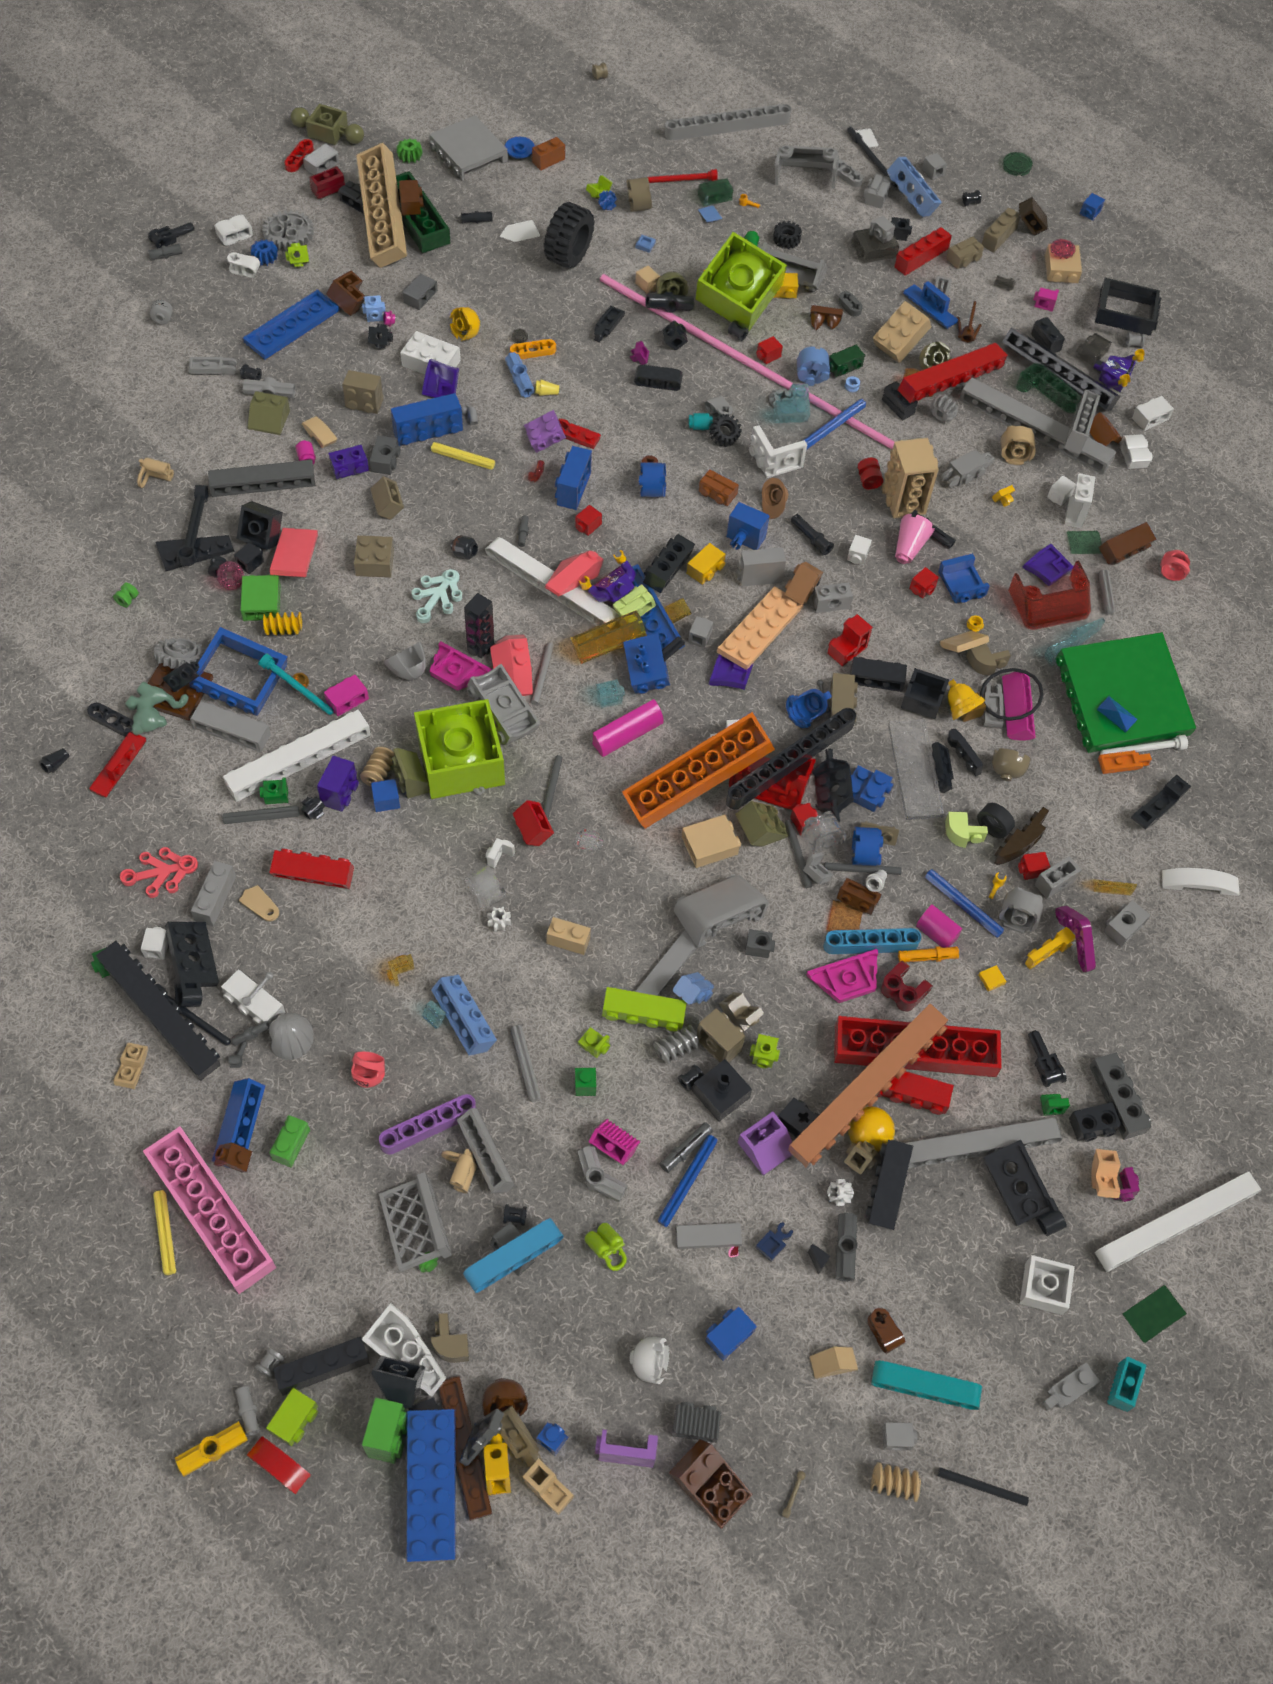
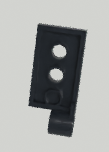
(191, 974)
(1035, 1201)

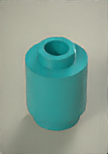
(700, 421)

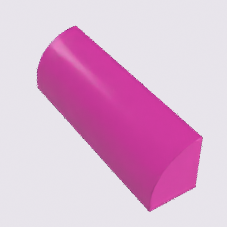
(1018, 702)
(627, 728)

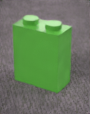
(260, 597)

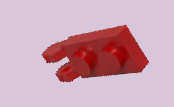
(579, 434)

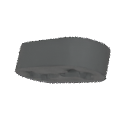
(848, 304)

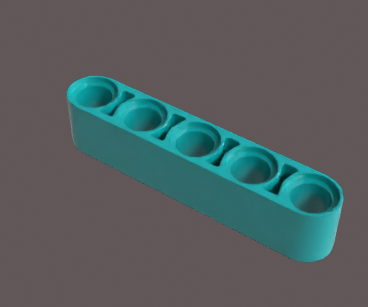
(926, 1385)

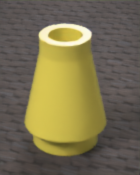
(546, 388)

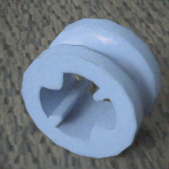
(856, 382)

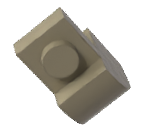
(985, 662)
(740, 1011)
(449, 1347)

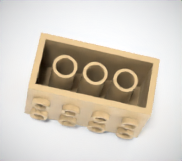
(910, 477)

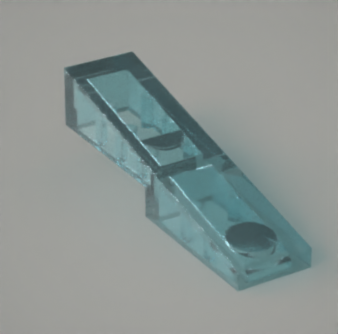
(1077, 638)

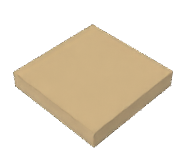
(964, 641)

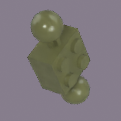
(327, 124)

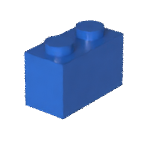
(730, 1332)

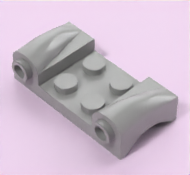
(506, 702)

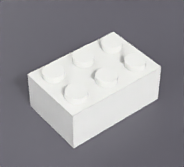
(424, 347)

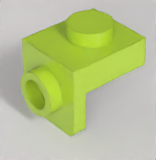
(597, 188)

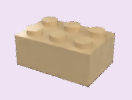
(902, 332)

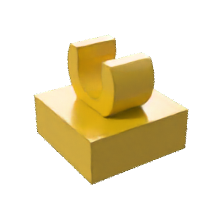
(1004, 495)

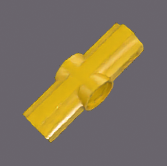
(197, 1456)

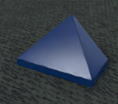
(1117, 714)

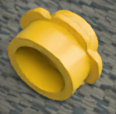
(975, 620)

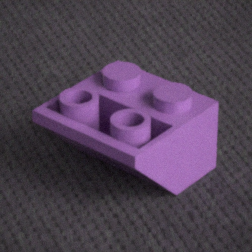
(766, 1143)

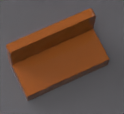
(1103, 430)

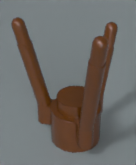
(968, 334)

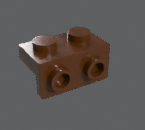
(858, 896)

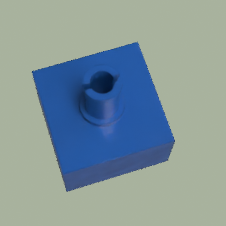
(747, 527)

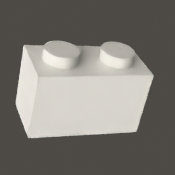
(1152, 413)

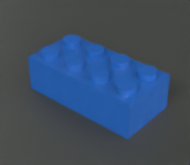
(427, 419)

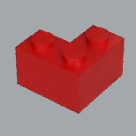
(851, 641)

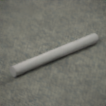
(542, 673)

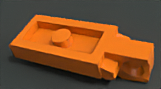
(1123, 761)

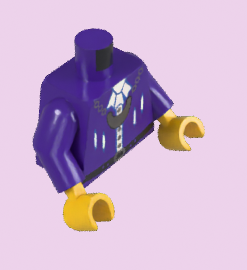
(1117, 370)
(614, 584)

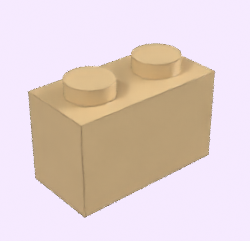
(568, 935)

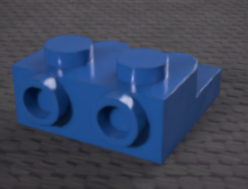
(870, 788)

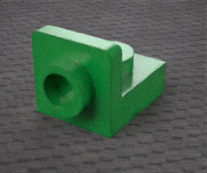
(1053, 1104)

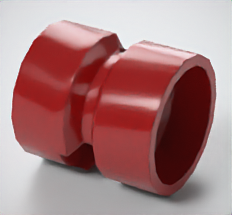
(870, 473)

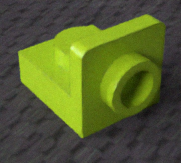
(594, 1042)

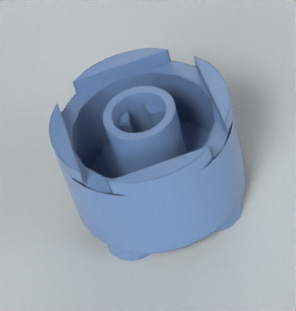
(813, 365)

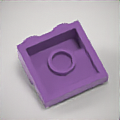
(544, 431)

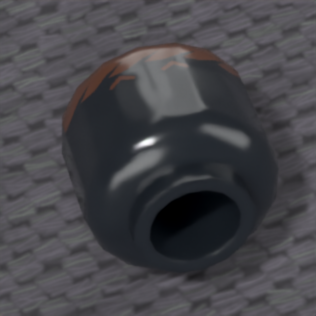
(464, 547)

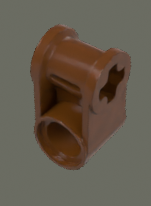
(886, 1332)

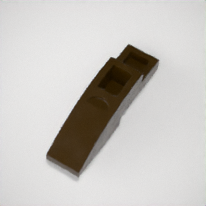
(1023, 839)

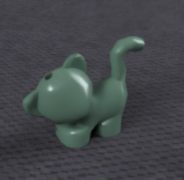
(147, 717)

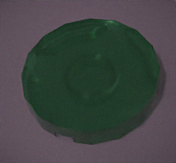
(1017, 163)

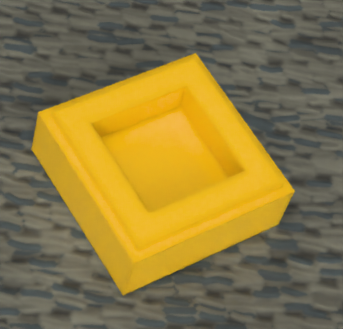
(992, 978)

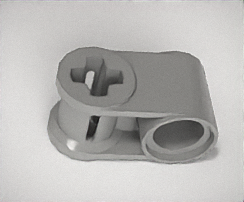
(718, 406)

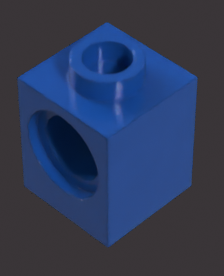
(1092, 206)

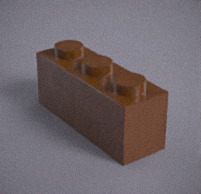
(1127, 543)

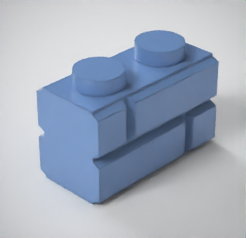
(693, 988)

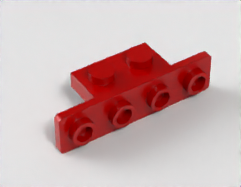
(117, 764)

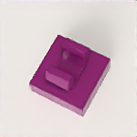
(640, 353)

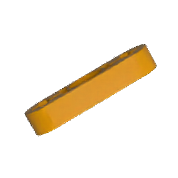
(520, 347)

